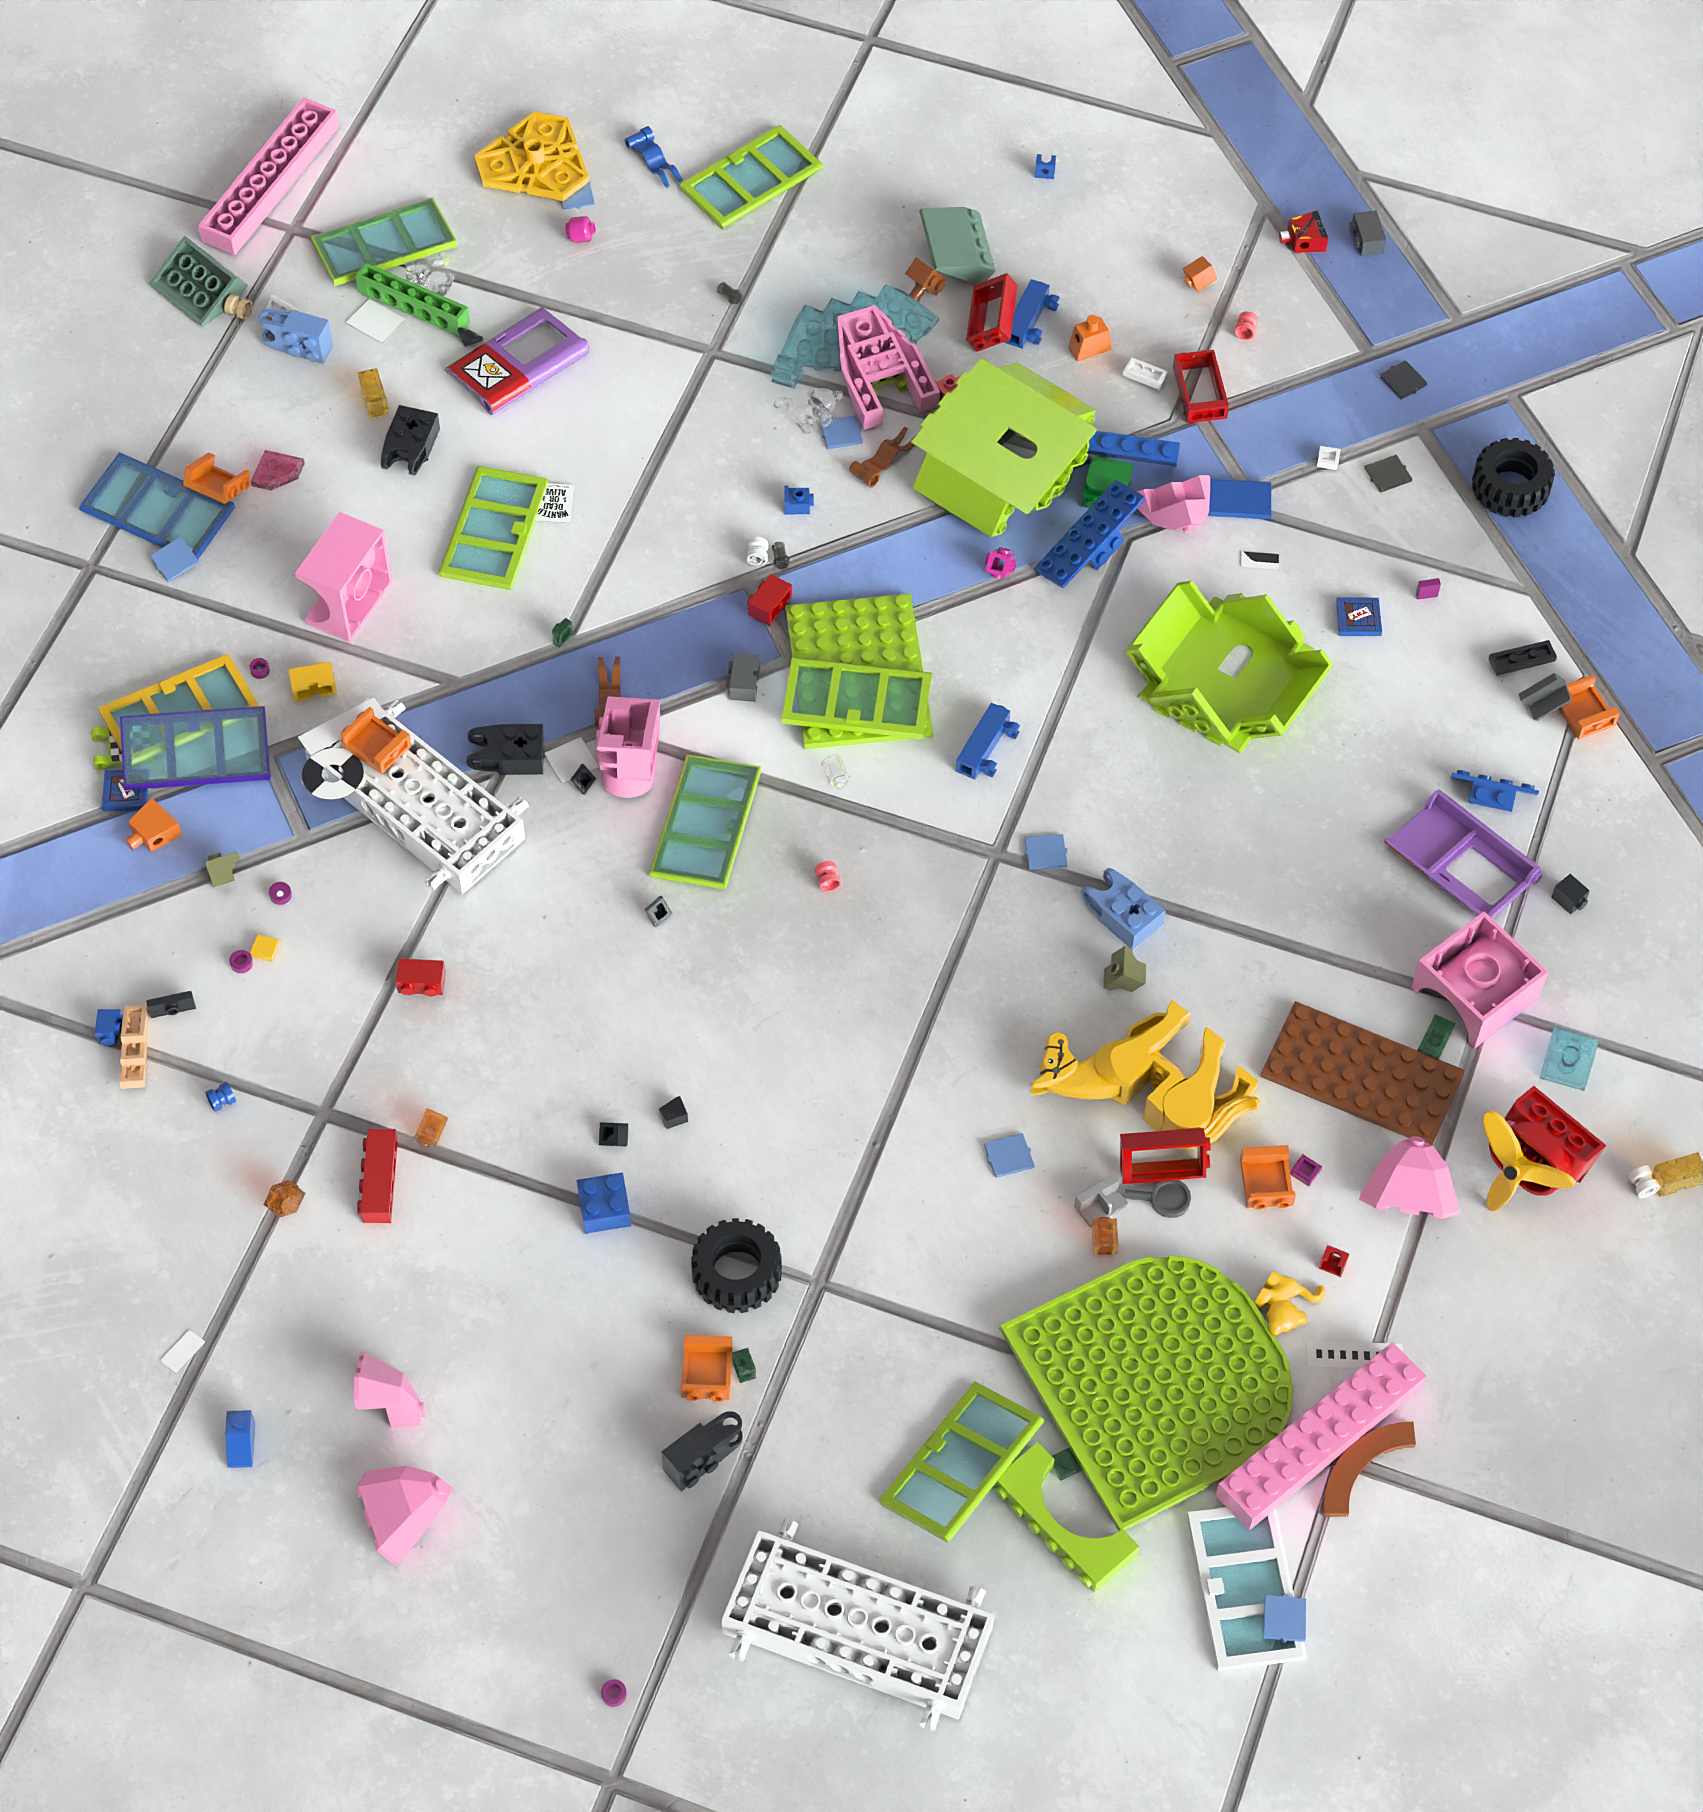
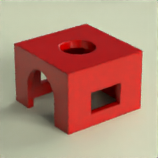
(1332, 1263)

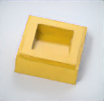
(264, 947)

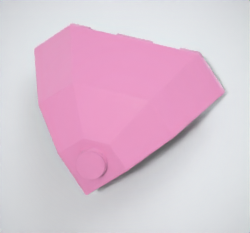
(1177, 504)
(1412, 1180)
(385, 1387)
(400, 1506)

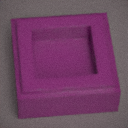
(1428, 588)
(1305, 1170)

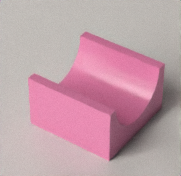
(350, 574)
(1482, 976)

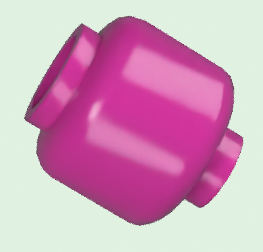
(580, 229)

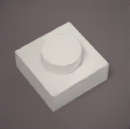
(1328, 457)

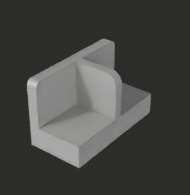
(1100, 1200)

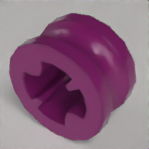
(264, 665)

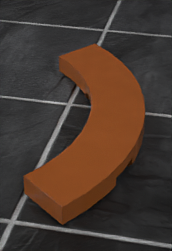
(1357, 1457)

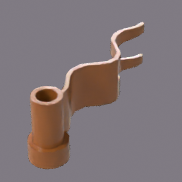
(882, 460)
(606, 690)

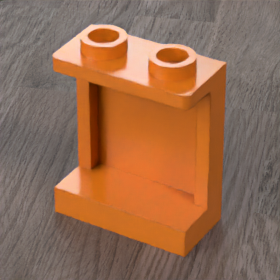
(213, 481)
(1587, 710)
(374, 741)
(1267, 1177)
(707, 1367)

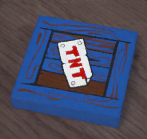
(1358, 616)
(117, 798)

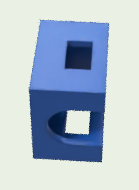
(1043, 169)

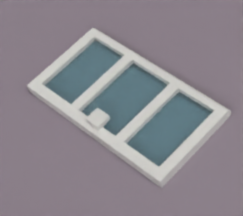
(1234, 1576)

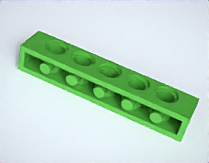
(412, 299)

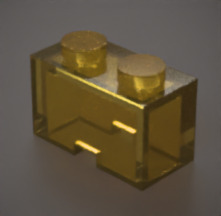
(373, 393)
(1679, 1174)

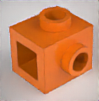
(1199, 274)

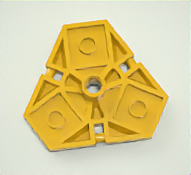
(541, 156)

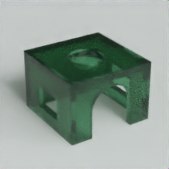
(743, 1365)

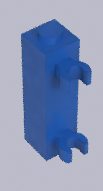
(1028, 312)
(983, 741)

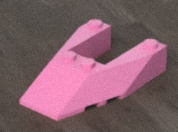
(877, 350)

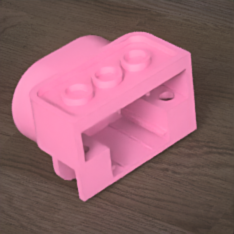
(628, 745)

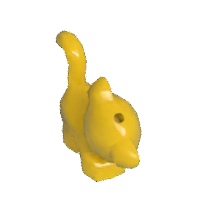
(1283, 1314)

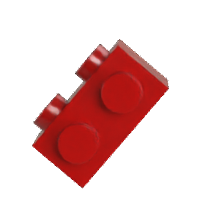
(769, 599)
(420, 977)

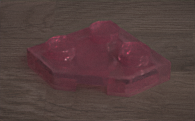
(276, 470)

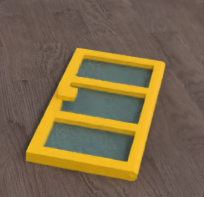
(201, 688)

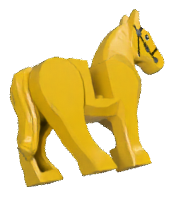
(1131, 1063)

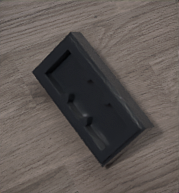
(171, 1004)

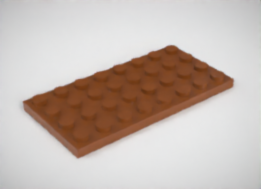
(1362, 1073)

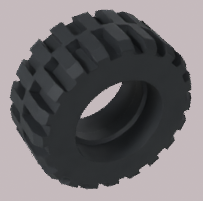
(1511, 497)
(736, 1293)

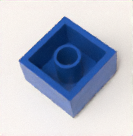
(604, 1203)

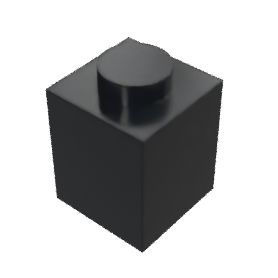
(1571, 894)

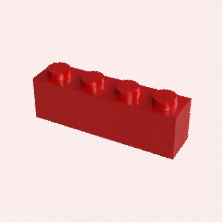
(379, 1176)

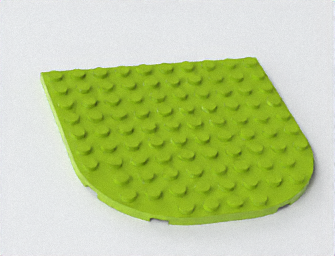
(1155, 1380)

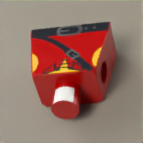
(1305, 233)

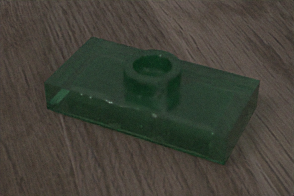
(1436, 1037)

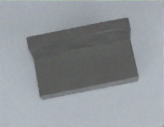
(1546, 696)

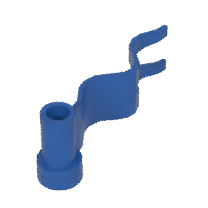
(652, 153)

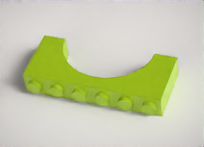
(1090, 1558)

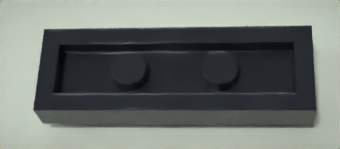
(1522, 657)

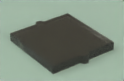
(1403, 379)
(1388, 473)

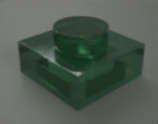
(562, 632)
(1065, 1464)

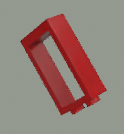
(983, 292)
(1203, 410)
(1164, 1170)

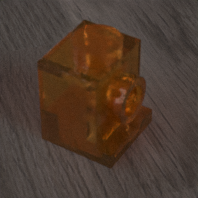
(434, 1121)

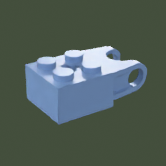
(298, 334)
(1124, 908)

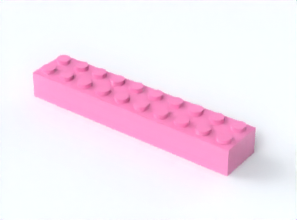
(268, 176)
(1320, 1436)

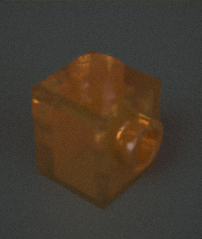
(284, 1198)
(1105, 1236)

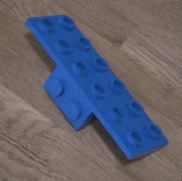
(1092, 536)

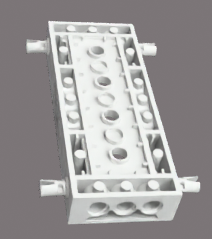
(428, 829)
(848, 1642)

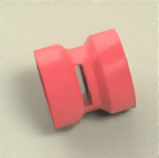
(1246, 325)
(827, 876)

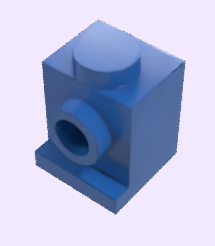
(797, 500)
(108, 1026)

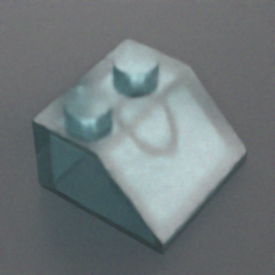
(1569, 1059)

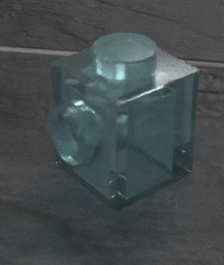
(787, 371)

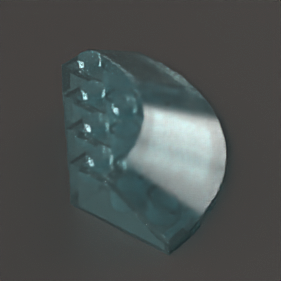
(816, 335)

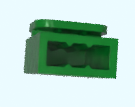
(1101, 475)

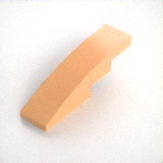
(134, 1046)

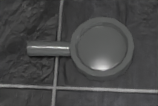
(1167, 1198)

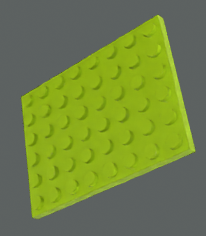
(858, 632)

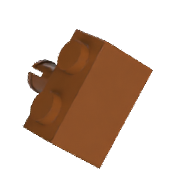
(925, 279)

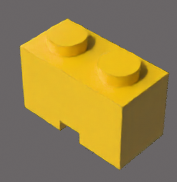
(312, 681)

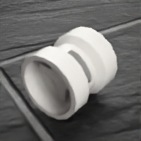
(757, 551)
(1644, 1182)

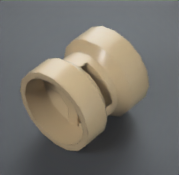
(235, 305)

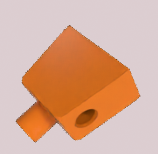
(1089, 338)
(152, 827)

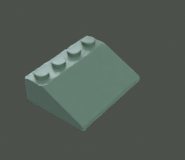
(958, 243)
(196, 282)

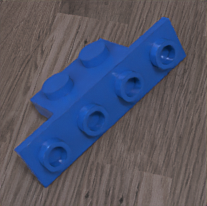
(1492, 793)

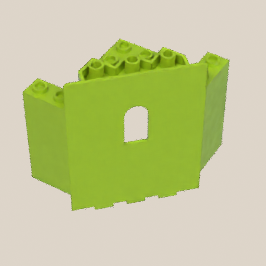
(976, 474)
(1192, 638)

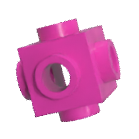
(994, 566)

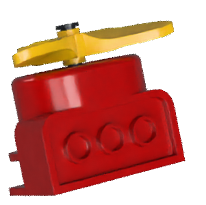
(1537, 1148)

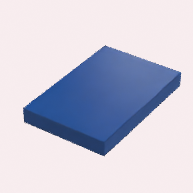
(1240, 499)

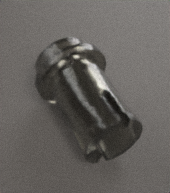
(733, 295)
(781, 559)

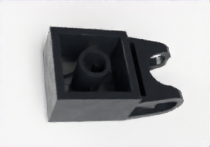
(410, 438)
(508, 749)
(701, 1450)

